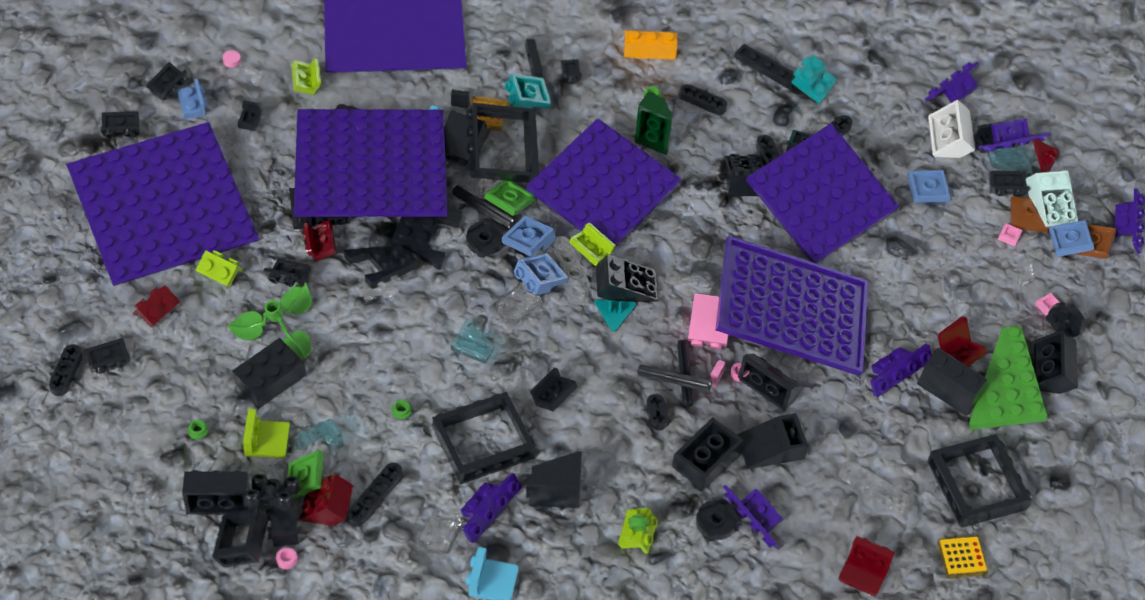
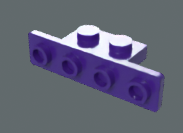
(958, 86)
(1011, 132)
(1129, 219)
(897, 367)
(487, 504)
(759, 511)

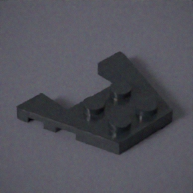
(418, 232)
(386, 259)

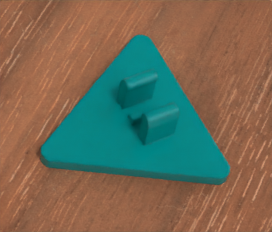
(614, 312)

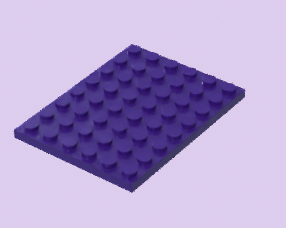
(792, 305)

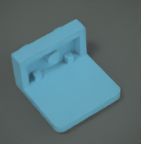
(491, 578)

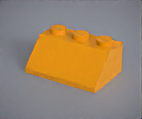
(650, 44)

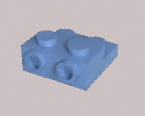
(529, 236)
(540, 273)

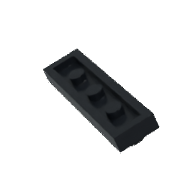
(765, 66)

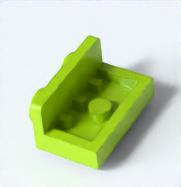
(306, 76)
(592, 244)
(217, 268)
(635, 539)

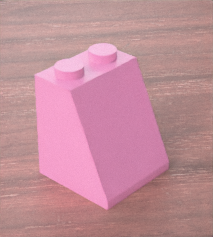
(704, 323)

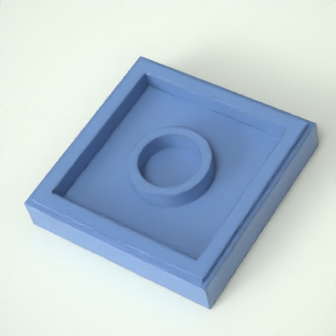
(928, 186)
(1071, 238)

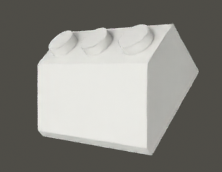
(951, 131)

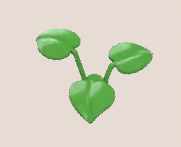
(296, 300)

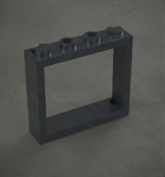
(528, 116)
(492, 463)
(952, 494)

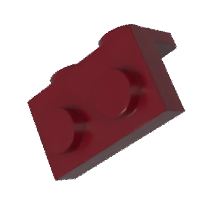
(319, 240)
(157, 306)

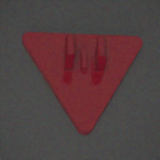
(1046, 155)

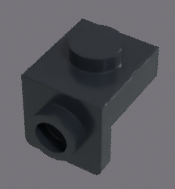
(570, 71)
(250, 116)

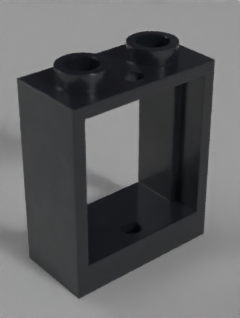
(245, 554)

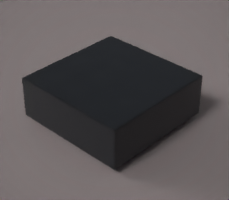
(459, 98)

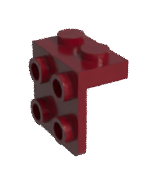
(957, 342)
(866, 566)

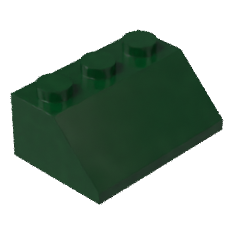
(654, 123)

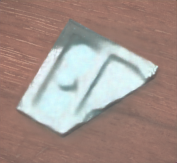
(1010, 160)
(472, 343)

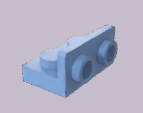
(192, 102)

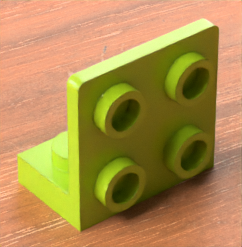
(265, 437)

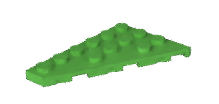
(1012, 388)

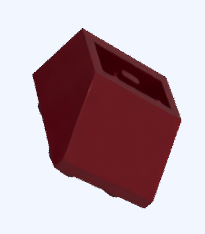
(329, 503)

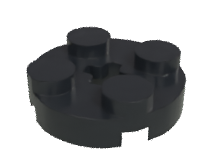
(484, 247)
(1060, 313)
(716, 531)

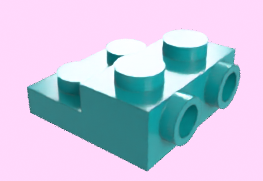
(813, 78)
(527, 91)

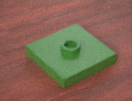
(510, 197)
(308, 471)

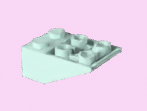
(1054, 195)

